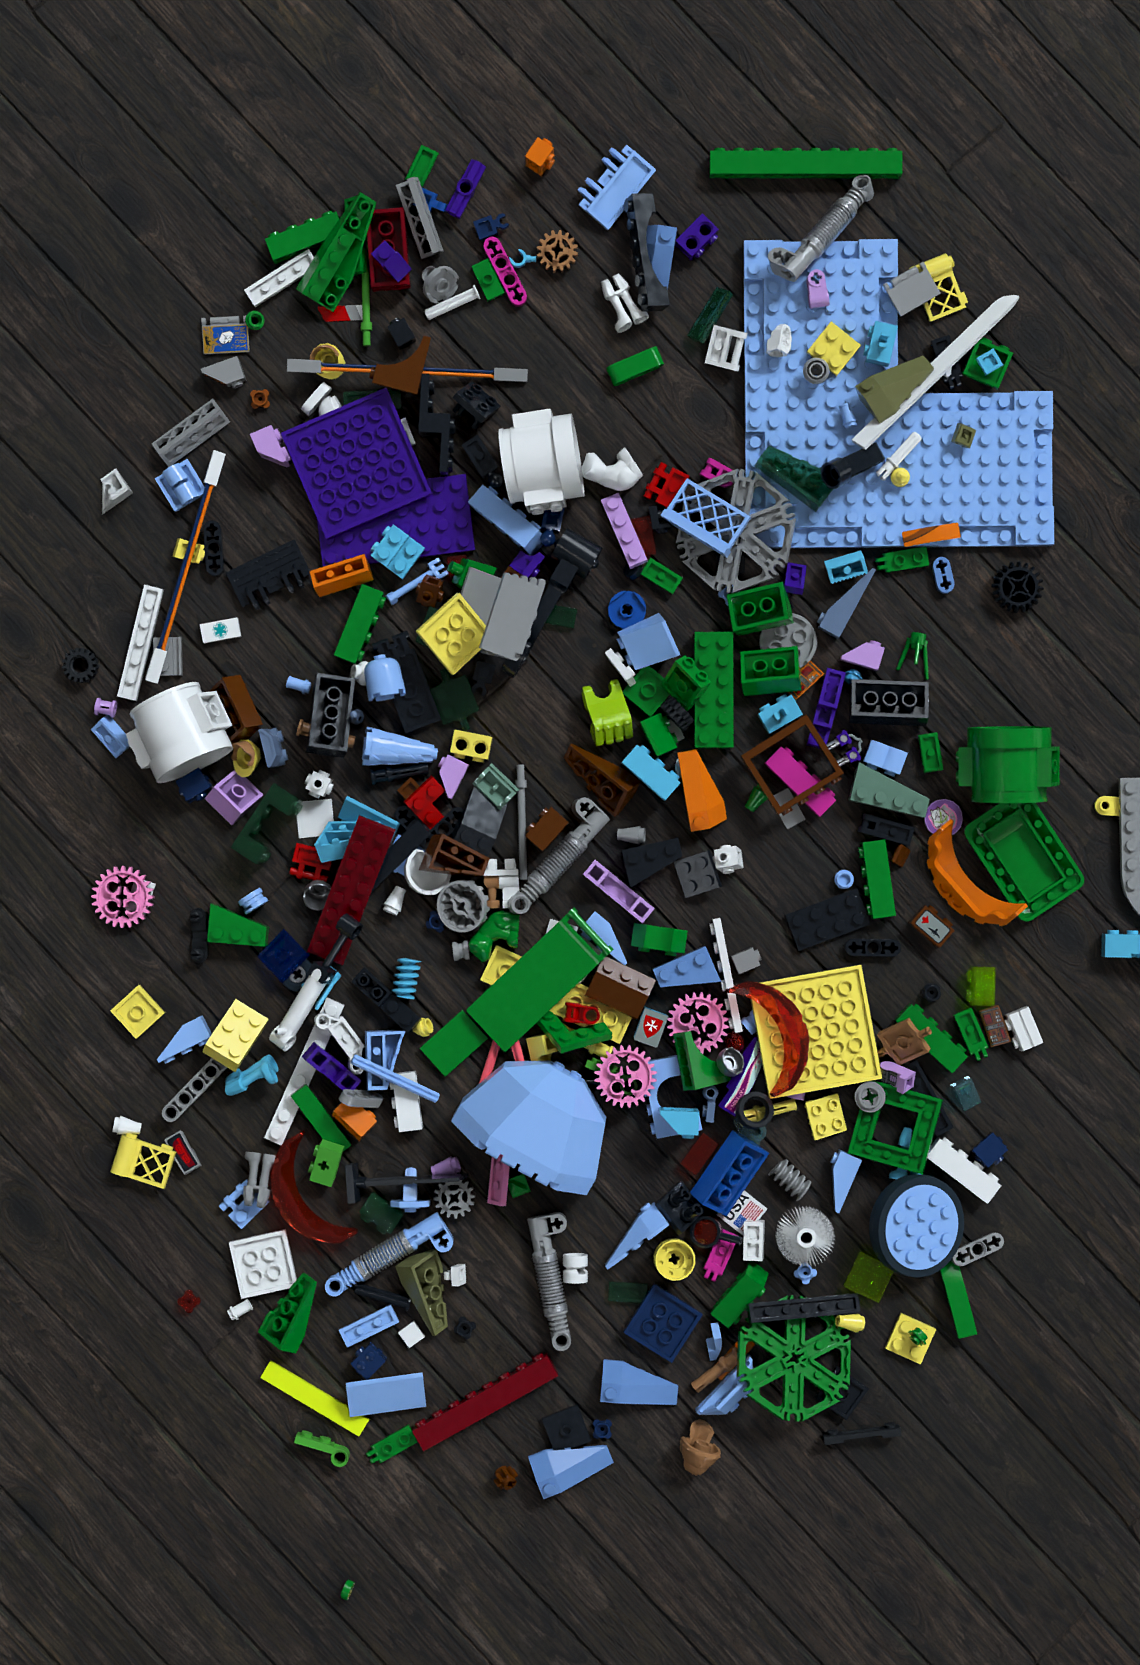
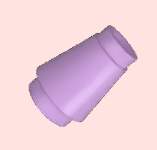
(447, 1166)

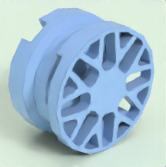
(253, 901)

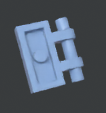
(241, 1214)

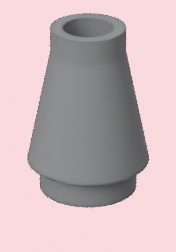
(633, 835)

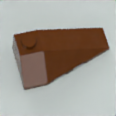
(608, 781)

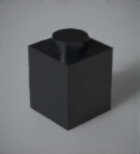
(401, 333)

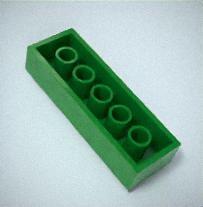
(715, 707)

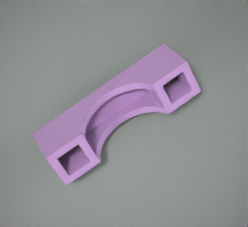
(618, 891)

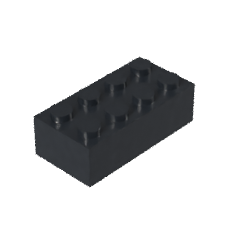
(330, 715)

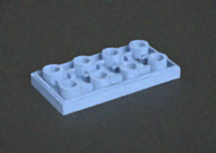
(386, 1394)

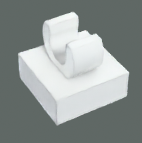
(456, 1275)

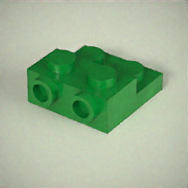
(973, 369)
(685, 682)

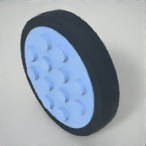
(916, 1225)

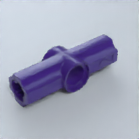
(470, 178)

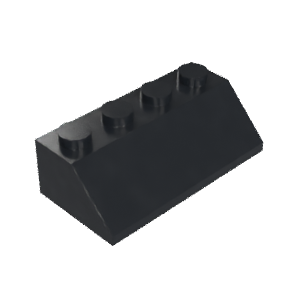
(889, 702)

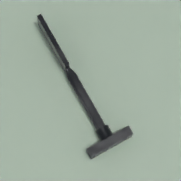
(355, 1182)

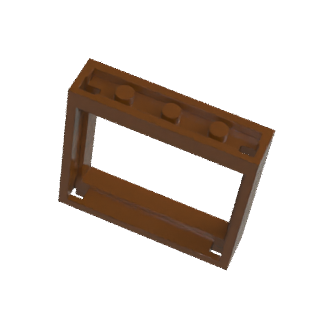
(803, 797)

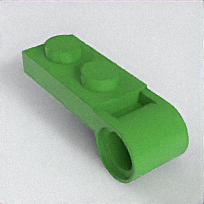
(591, 1064)
(323, 1444)

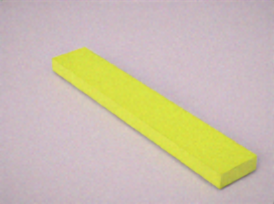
(313, 1397)

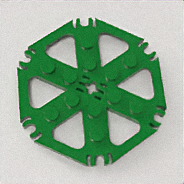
(794, 1377)

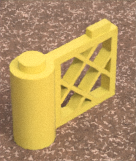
(939, 269)
(129, 1153)

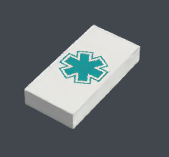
(220, 630)

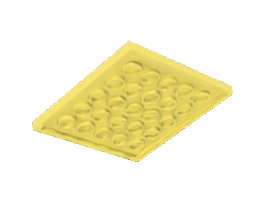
(838, 1031)

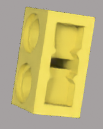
(472, 740)

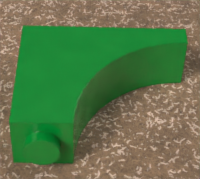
(694, 1067)

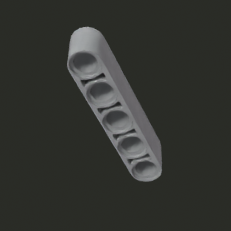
(191, 1091)

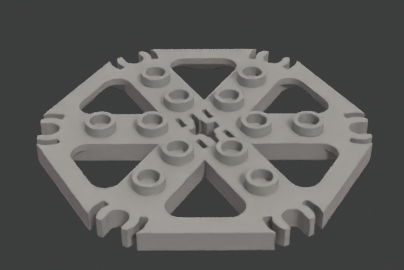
(749, 543)

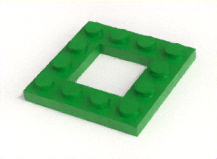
(912, 1159)

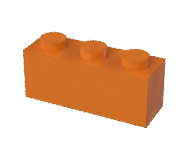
(341, 575)

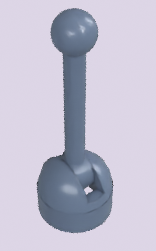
(355, 714)

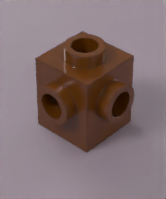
(430, 591)

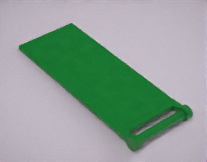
(537, 981)

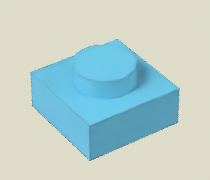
(989, 362)

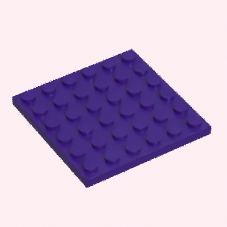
(356, 463)

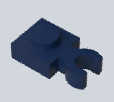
(487, 227)

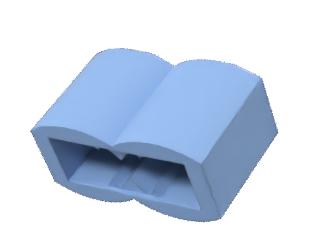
(884, 757)

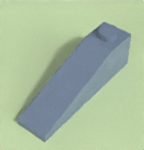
(838, 615)

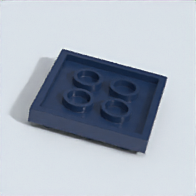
(662, 1322)

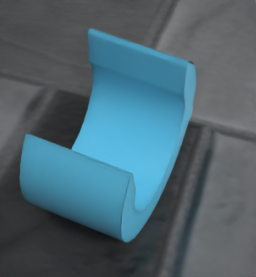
(527, 259)

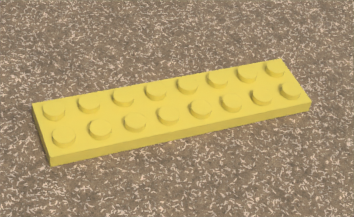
(617, 1022)

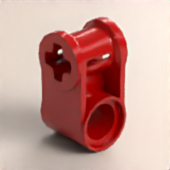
(579, 1013)

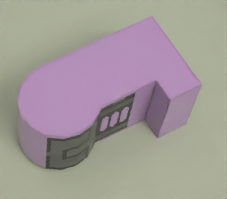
(897, 1076)

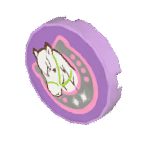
(941, 812)

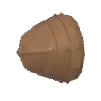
(697, 1449)

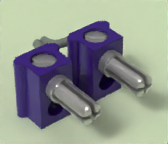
(842, 739)

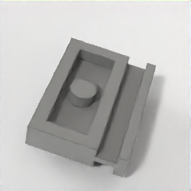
(173, 661)

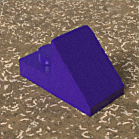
(391, 261)
(794, 578)

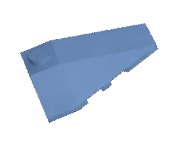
(660, 250)

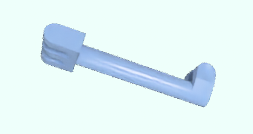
(434, 571)

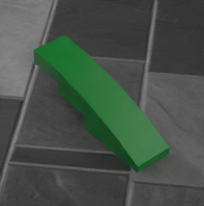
(958, 1300)

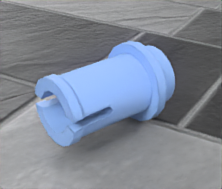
(848, 416)
(298, 684)

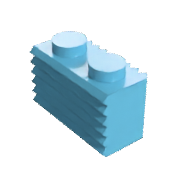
(846, 566)

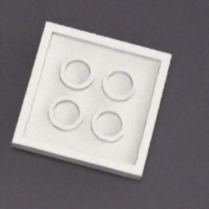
(263, 1263)

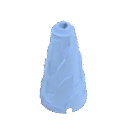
(394, 749)

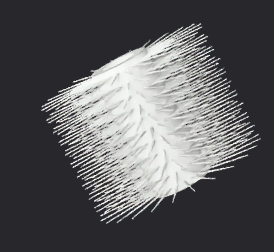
(816, 1236)

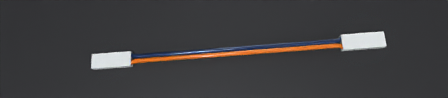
(211, 479)

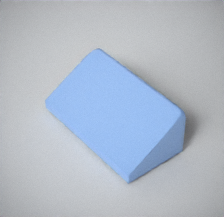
(111, 735)

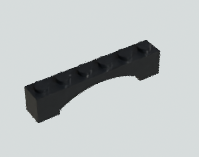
(651, 292)

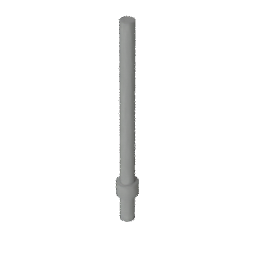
(521, 784)

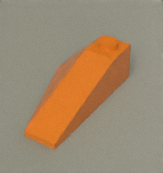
(702, 799)

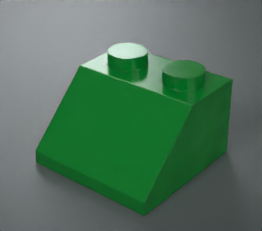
(658, 734)

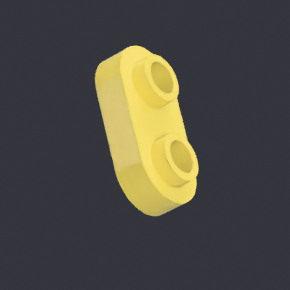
(1113, 806)

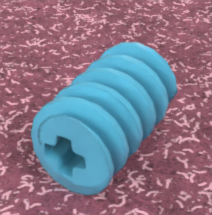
(406, 978)

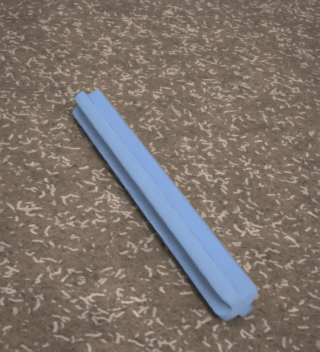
(395, 1078)

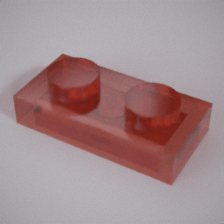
(645, 534)
(699, 1153)

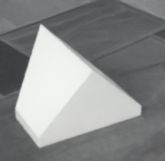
(113, 490)

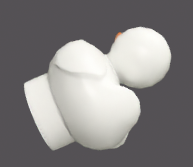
(357, 672)

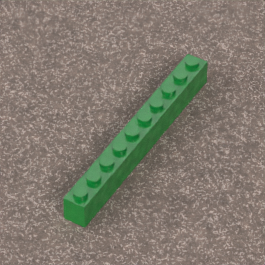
(805, 163)

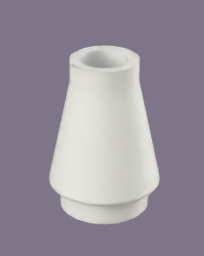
(394, 901)
(124, 1125)

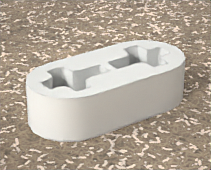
(316, 398)

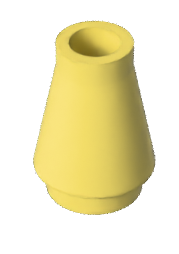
(851, 1322)

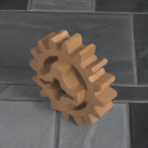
(550, 250)

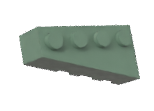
(882, 792)

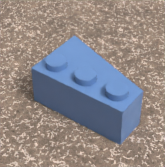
(687, 969)

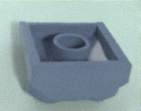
(272, 747)

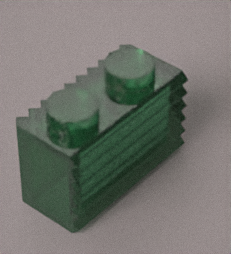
(380, 1213)

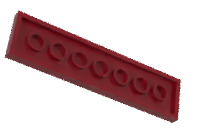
(352, 884)

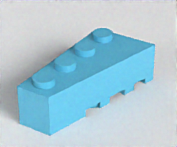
(1121, 944)

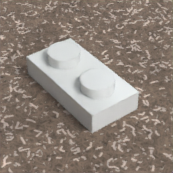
(626, 672)

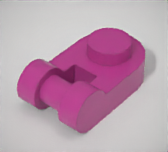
(711, 463)

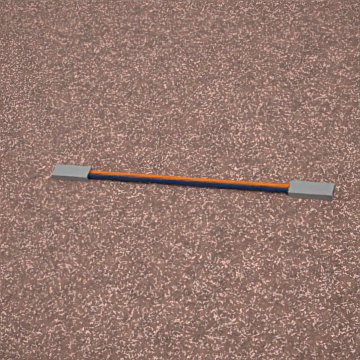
(500, 374)

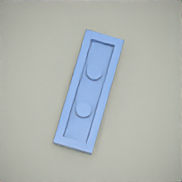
(369, 1325)

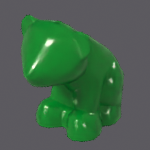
(497, 926)

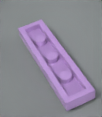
(624, 530)

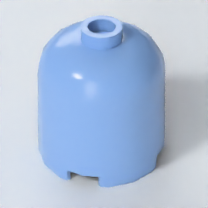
(383, 679)

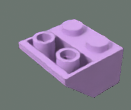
(269, 445)

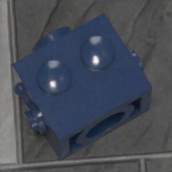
(194, 785)
(990, 1150)
(368, 1360)

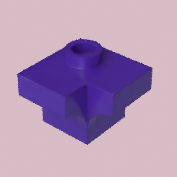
(527, 565)

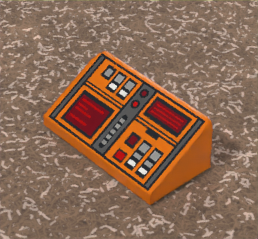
(809, 675)

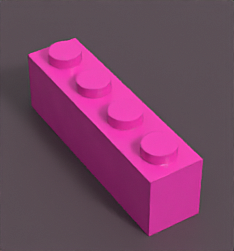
(798, 780)

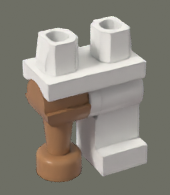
(504, 879)

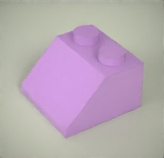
(233, 797)

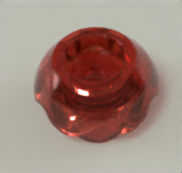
(734, 1040)

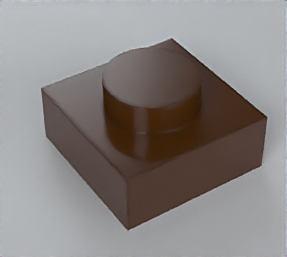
(408, 788)

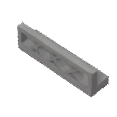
(424, 216)
(192, 434)

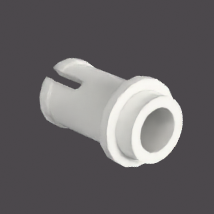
(240, 1309)

